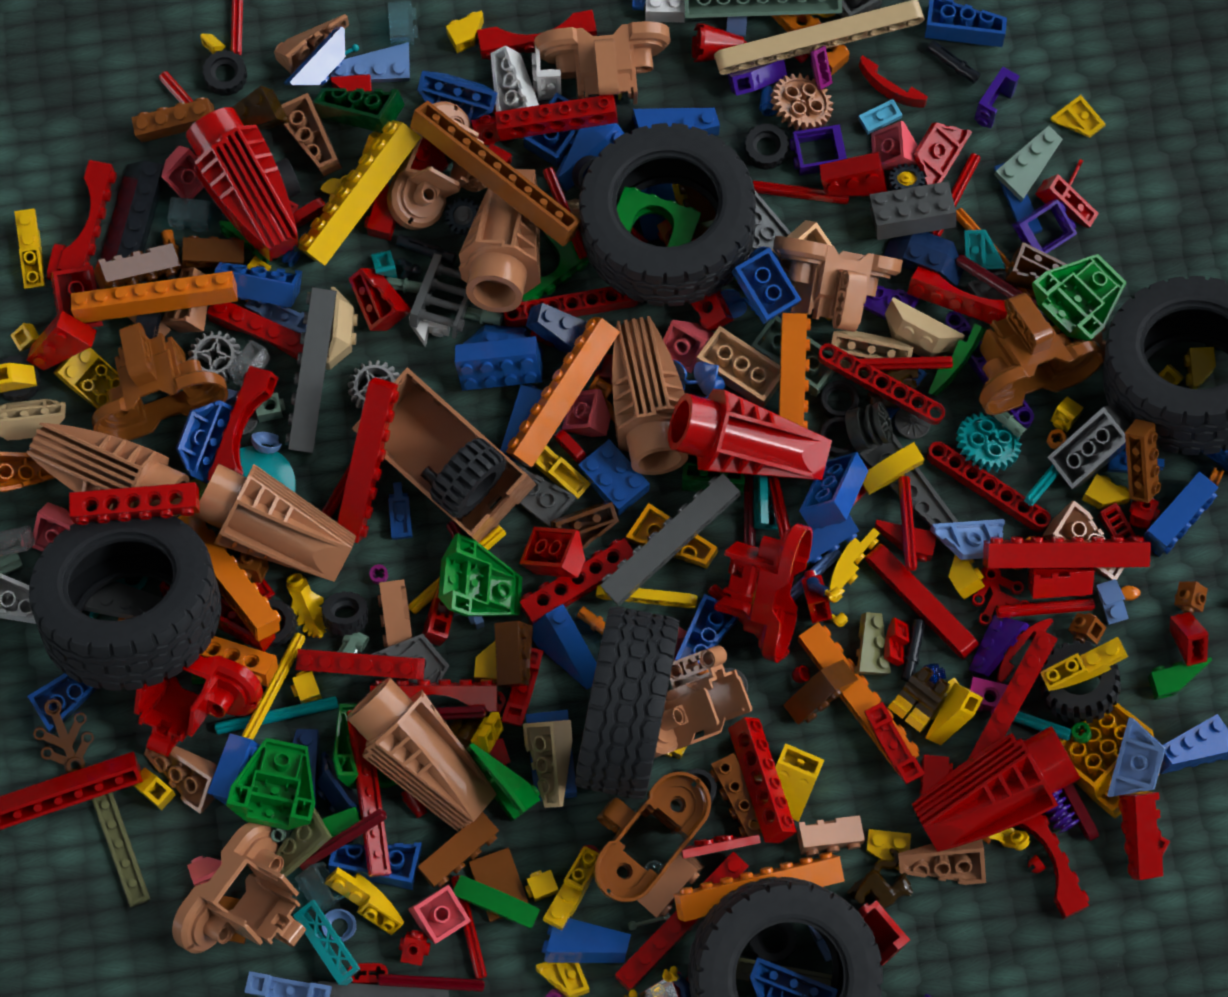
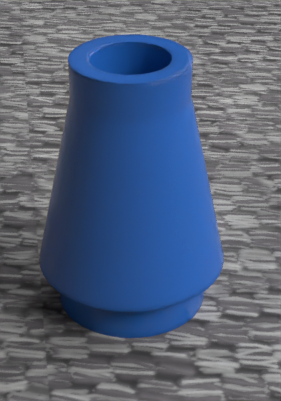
(765, 98)

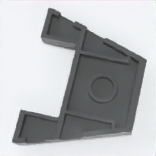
(419, 648)

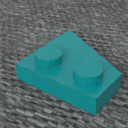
(982, 250)

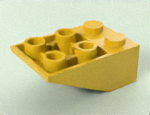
(88, 376)
(797, 776)

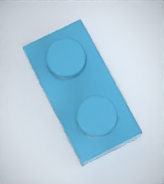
(880, 116)

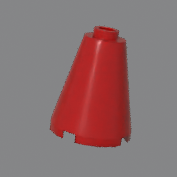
(711, 40)

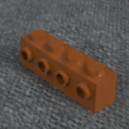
(170, 120)
(1142, 461)
(735, 791)
(457, 850)

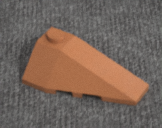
(299, 47)
(1077, 521)
(187, 774)
(959, 864)

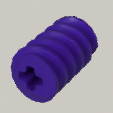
(1060, 814)

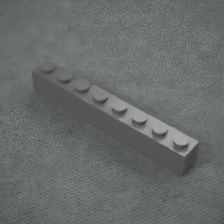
(312, 370)
(670, 539)

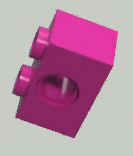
(984, 687)

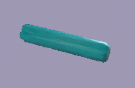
(1041, 486)
(1040, 725)

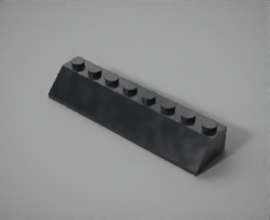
(134, 210)

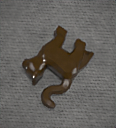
(906, 377)
(877, 887)

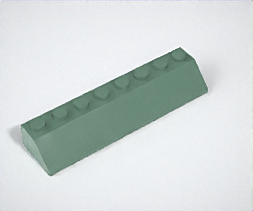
(736, 8)

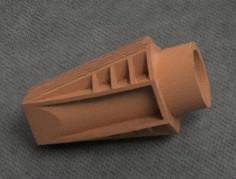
(500, 254)
(645, 397)
(100, 461)
(273, 523)
(421, 753)

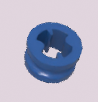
(291, 257)

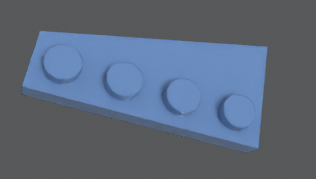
(383, 65)

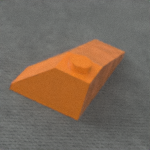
(19, 471)

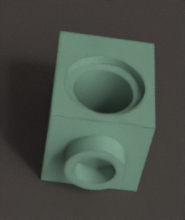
(276, 413)

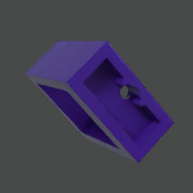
(814, 134)
(1066, 224)

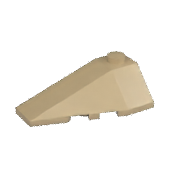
(551, 751)

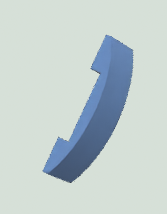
(282, 316)
(268, 986)

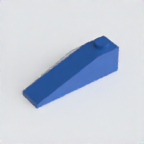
(587, 142)
(563, 643)

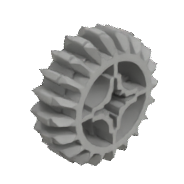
(198, 352)
(367, 372)

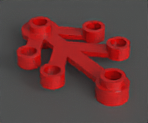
(998, 597)

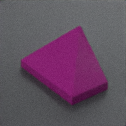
(821, 67)

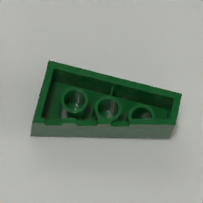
(359, 107)

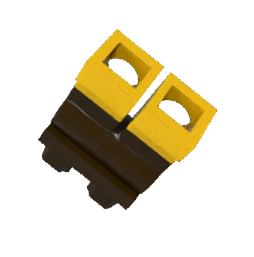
(924, 692)
(479, 731)

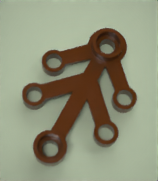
(64, 740)

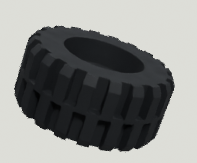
(468, 477)
(1085, 706)

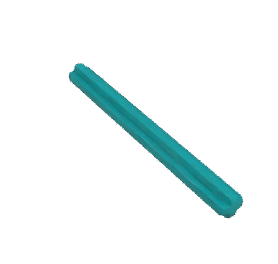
(279, 714)

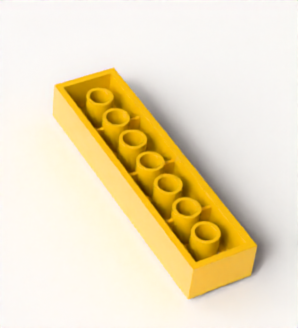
(358, 191)

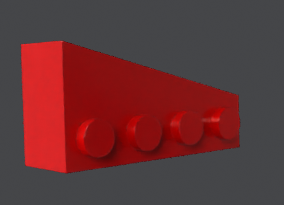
(1141, 834)

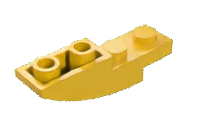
(30, 248)
(845, 569)
(1085, 666)
(572, 890)
(371, 901)

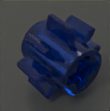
(938, 672)

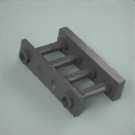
(425, 298)

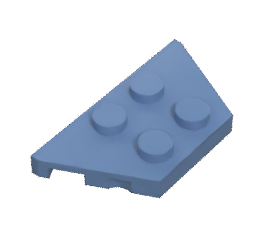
(967, 538)
(1137, 761)

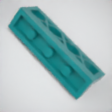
(760, 504)
(322, 944)

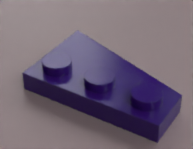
(880, 303)
(997, 639)

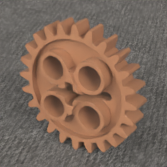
(801, 102)

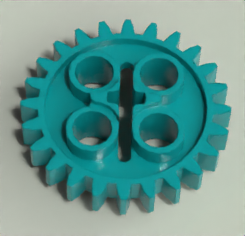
(987, 442)

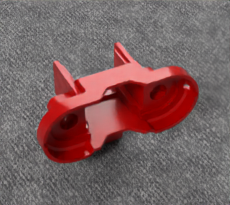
(763, 585)
(179, 713)

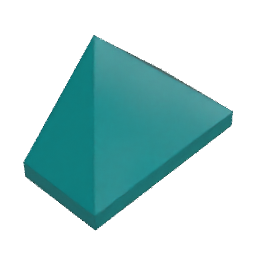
(384, 264)

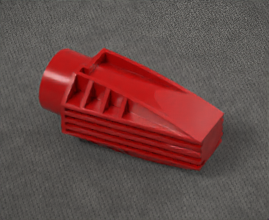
(244, 180)
(745, 438)
(996, 790)

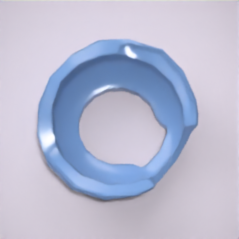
(265, 438)
(341, 914)

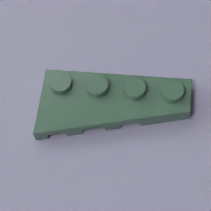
(1026, 165)

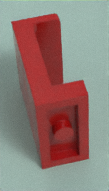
(885, 930)

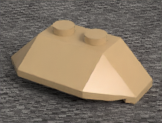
(342, 331)
(920, 331)
(869, 346)
(23, 418)

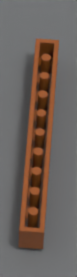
(495, 173)

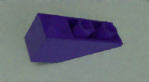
(756, 77)

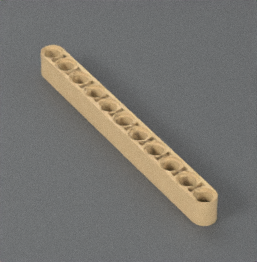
(825, 34)

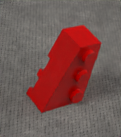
(854, 176)
(378, 300)
(60, 341)
(1060, 582)

